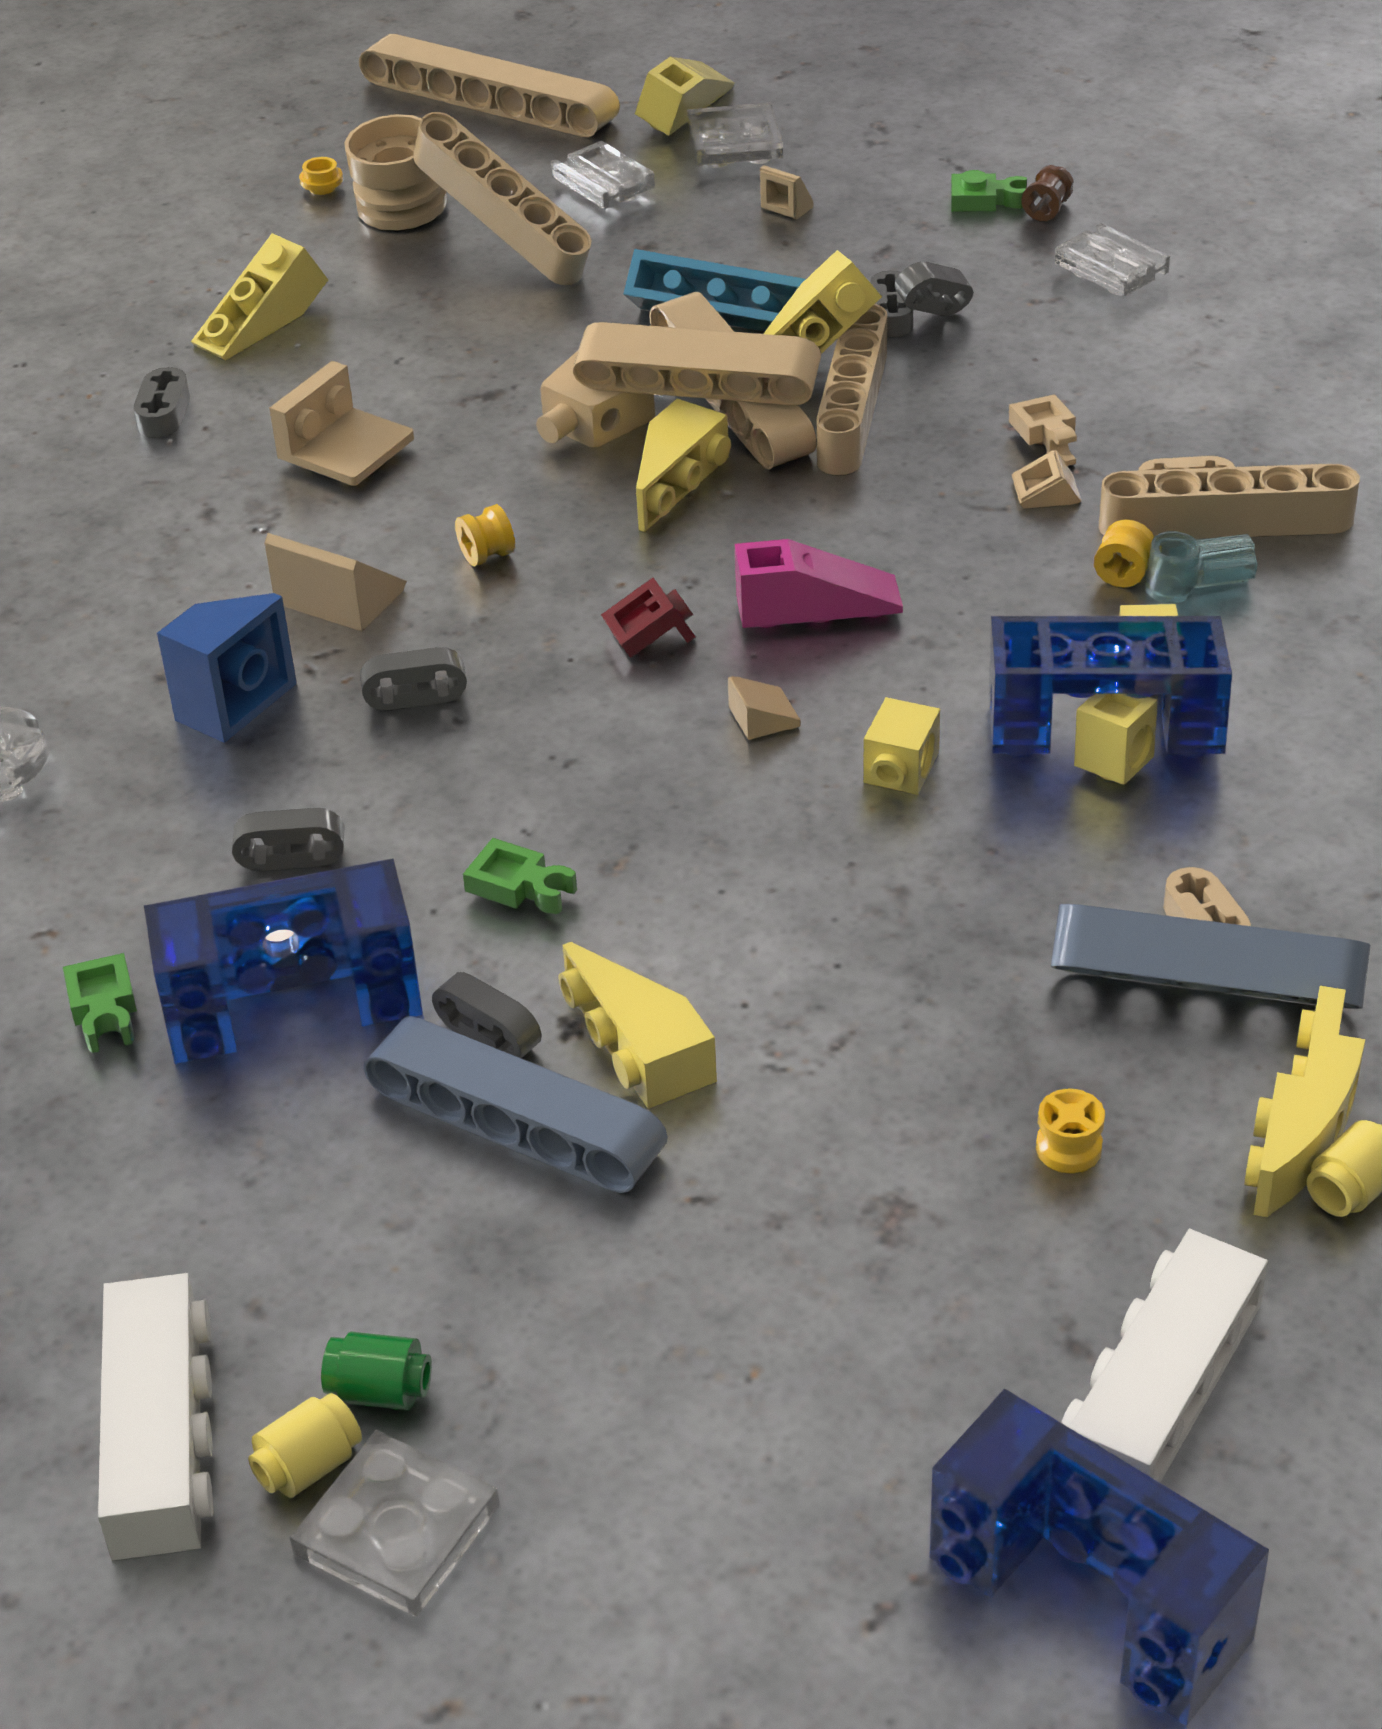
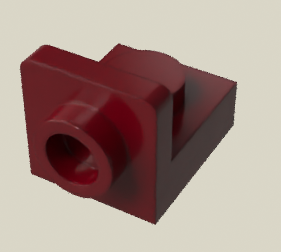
(646, 616)

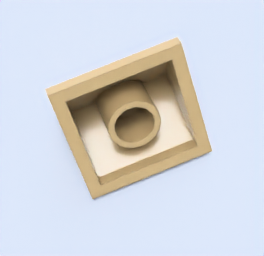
(329, 583)

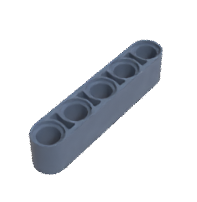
(1208, 955)
(516, 1104)

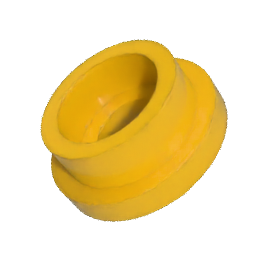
(320, 175)

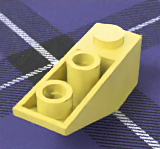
(675, 88)
(264, 298)
(826, 303)
(678, 454)
(648, 1029)

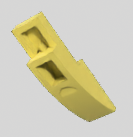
(1306, 1107)

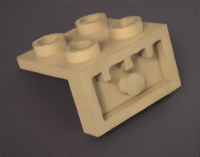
(326, 435)

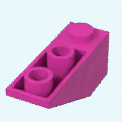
(800, 584)

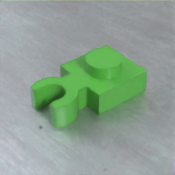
(982, 192)
(513, 873)
(101, 998)

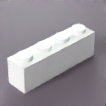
(1170, 1352)
(153, 1417)

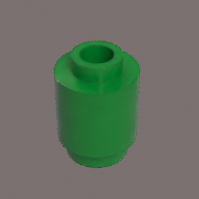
(376, 1370)

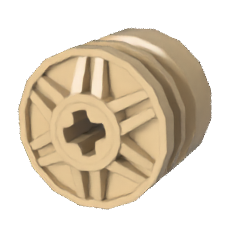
(387, 182)

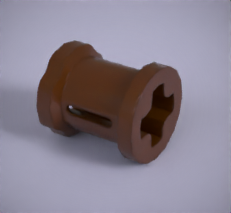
(1045, 189)

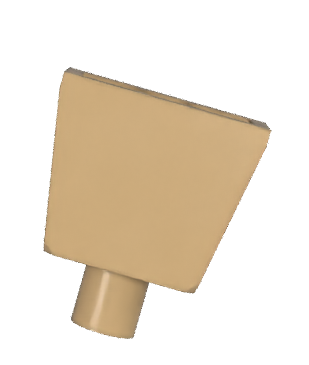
(588, 413)

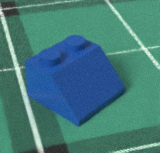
(227, 662)

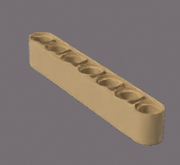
(490, 85)

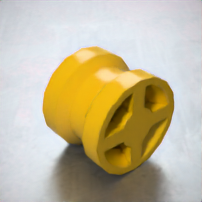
(485, 535)
(1133, 543)
(1070, 1130)

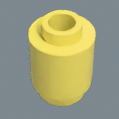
(1349, 1170)
(304, 1445)

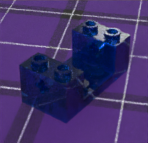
(1091, 655)
(217, 950)
(1185, 1571)

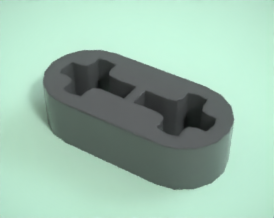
(933, 288)
(899, 317)
(161, 402)
(413, 678)
(288, 839)
(486, 1015)

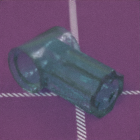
(1183, 563)

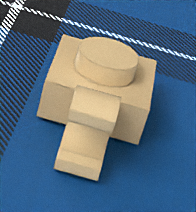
(1045, 423)

